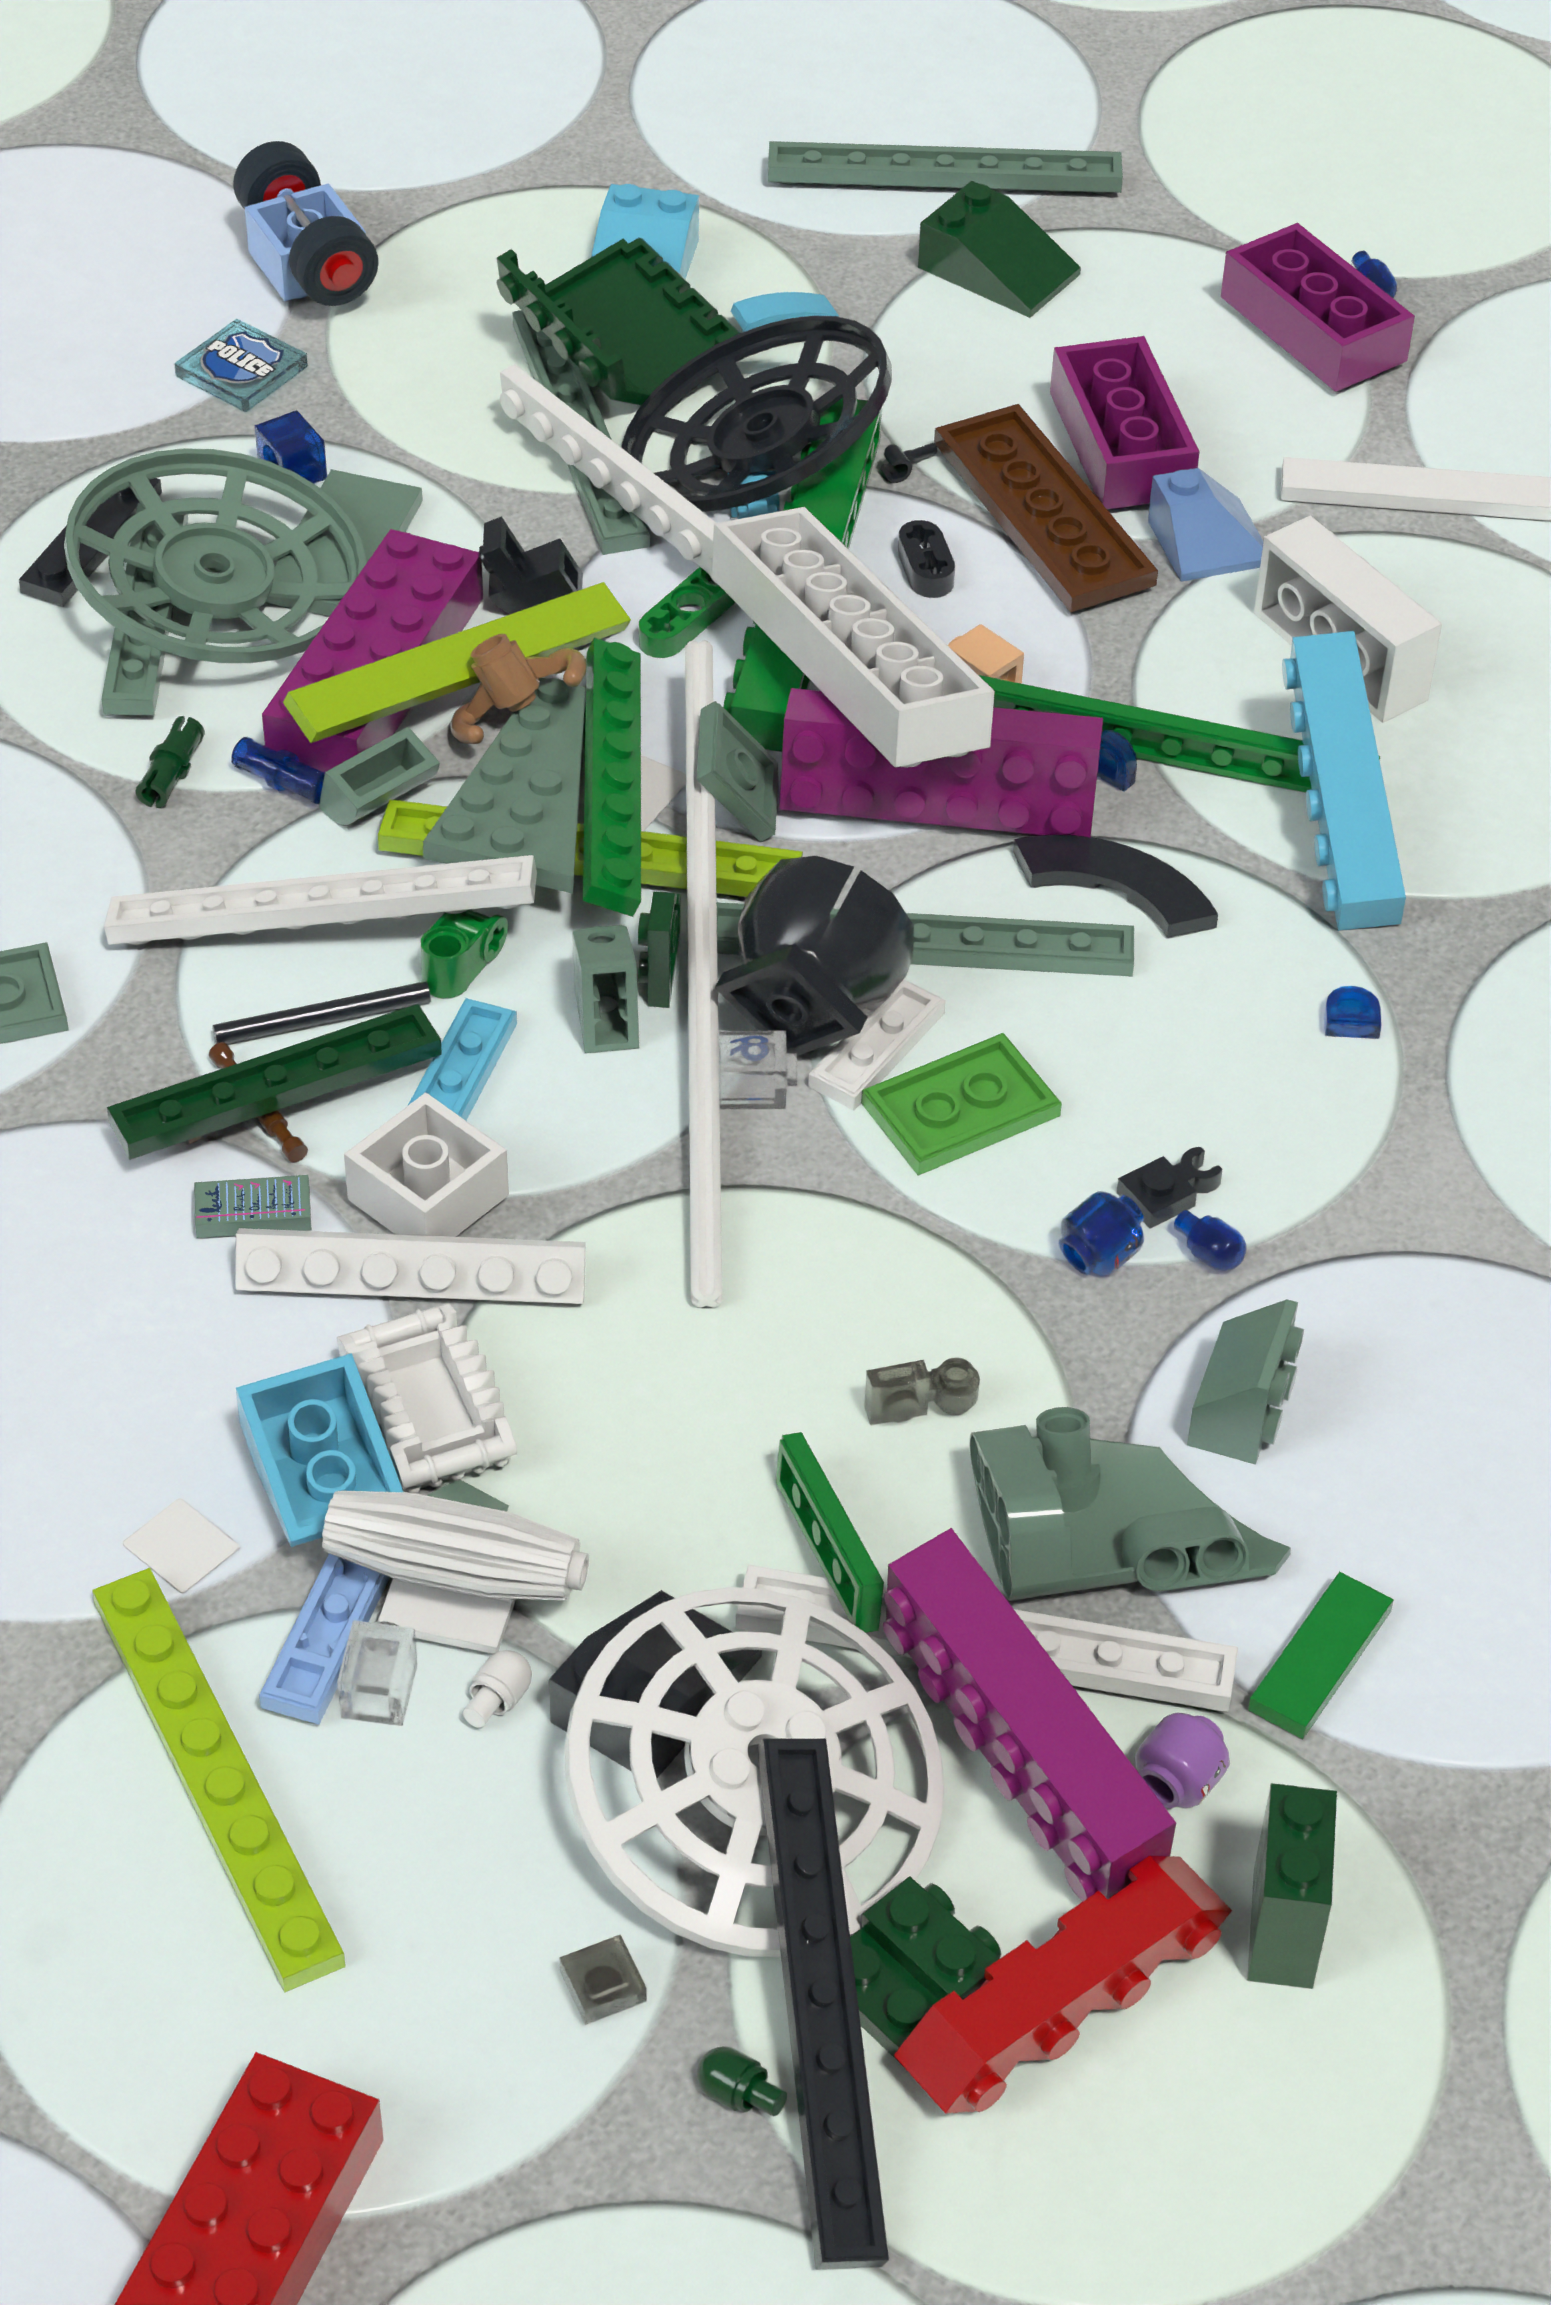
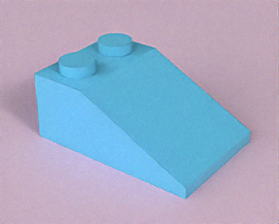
(660, 217)
(313, 1438)

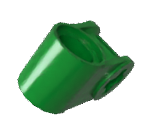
(459, 950)

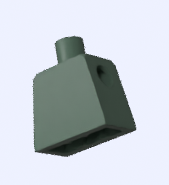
(608, 968)

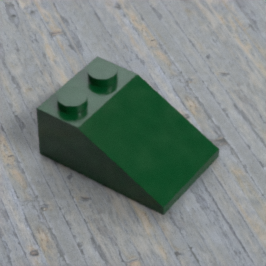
(994, 250)

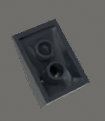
(632, 1677)

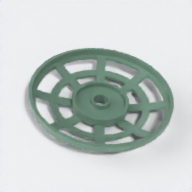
(219, 547)

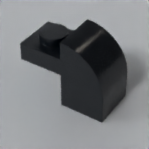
(525, 577)

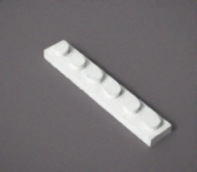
(410, 1266)

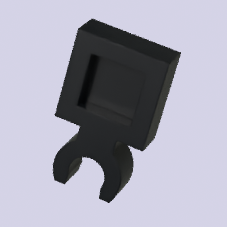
(1167, 1189)

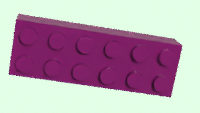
(400, 600)
(1028, 781)
(1023, 1717)

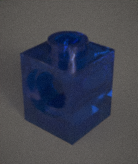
(292, 445)

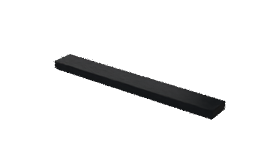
(822, 2006)

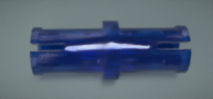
(278, 768)

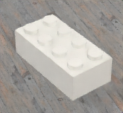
(1323, 587)

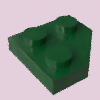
(661, 933)

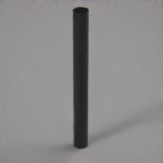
(321, 1013)

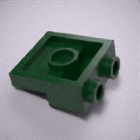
(912, 1958)

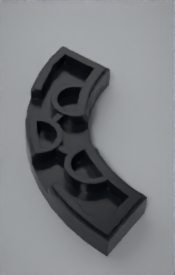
(1148, 881)

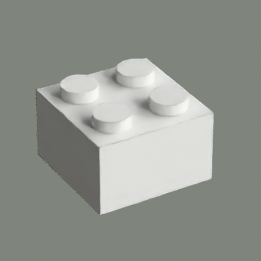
(426, 1172)

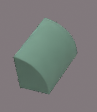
(376, 776)

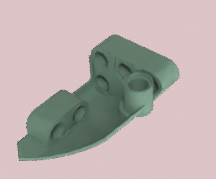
(1102, 1514)

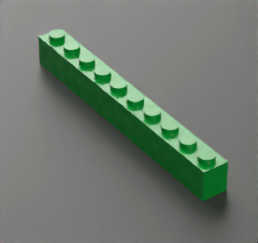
(835, 499)

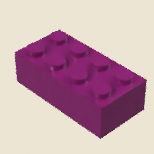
(1317, 306)
(1120, 418)

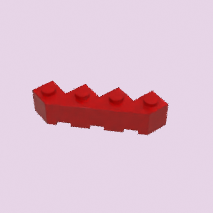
(1044, 1994)

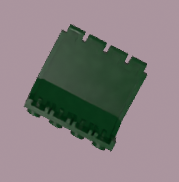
(618, 317)

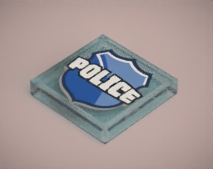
(241, 365)

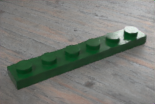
(273, 1081)

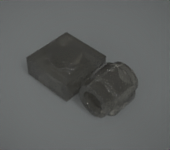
(905, 1389)

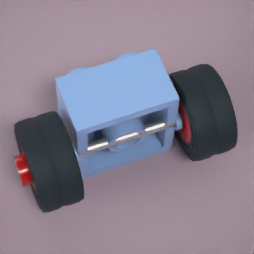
(301, 228)

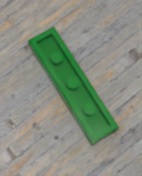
(829, 1532)

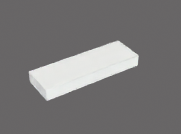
(879, 1047)

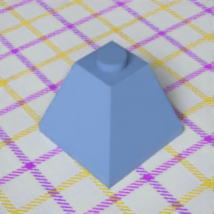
(1202, 526)

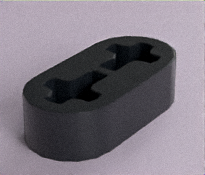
(933, 556)

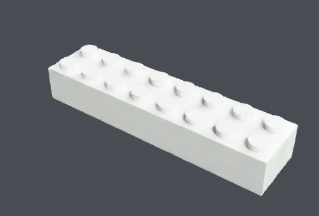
(853, 637)

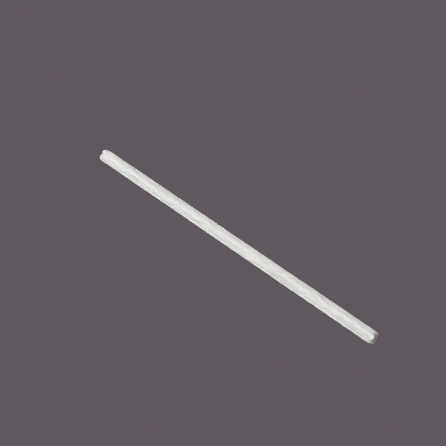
(702, 997)

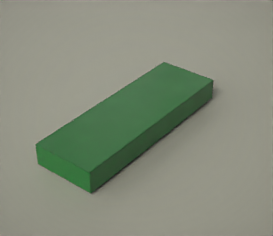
(1320, 1655)

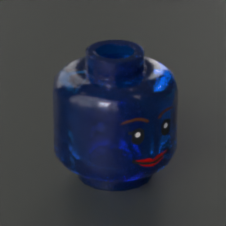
(1102, 1233)

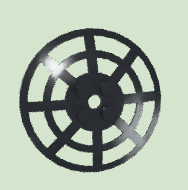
(767, 425)

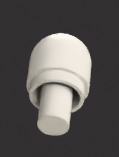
(497, 1686)

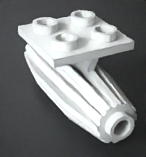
(452, 1562)

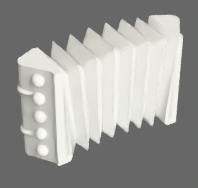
(431, 1397)

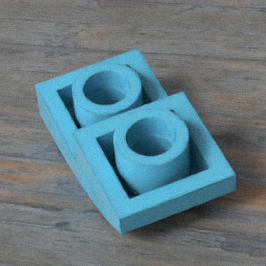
(779, 306)

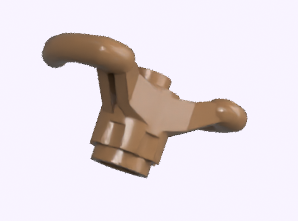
(510, 681)

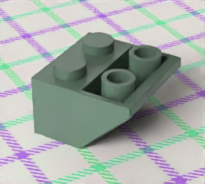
(1246, 1382)

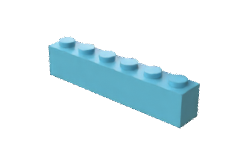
(1345, 781)

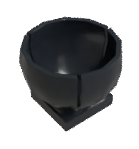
(812, 971)

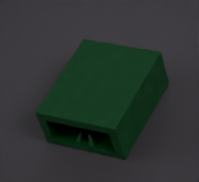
(1292, 1886)

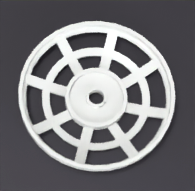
(720, 1765)

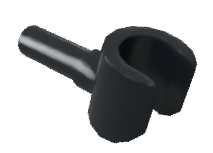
(901, 461)

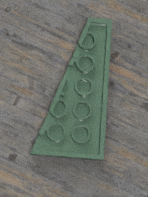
(522, 791)

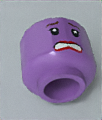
(1183, 1759)

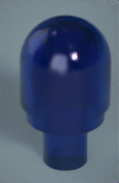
(1376, 272)
(1212, 1240)

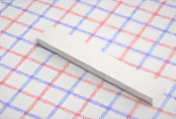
(1416, 488)

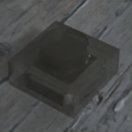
(603, 1979)

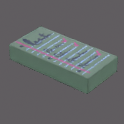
(252, 1204)

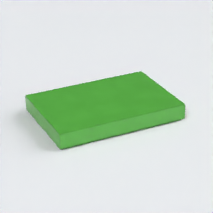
(961, 1103)

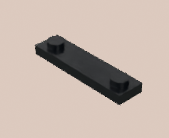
(49, 576)

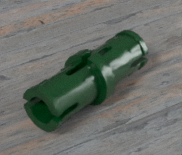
(170, 762)

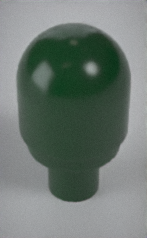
(738, 2081)

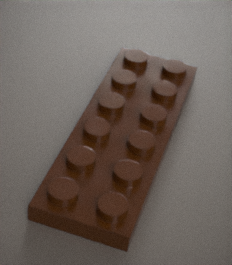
(1045, 507)

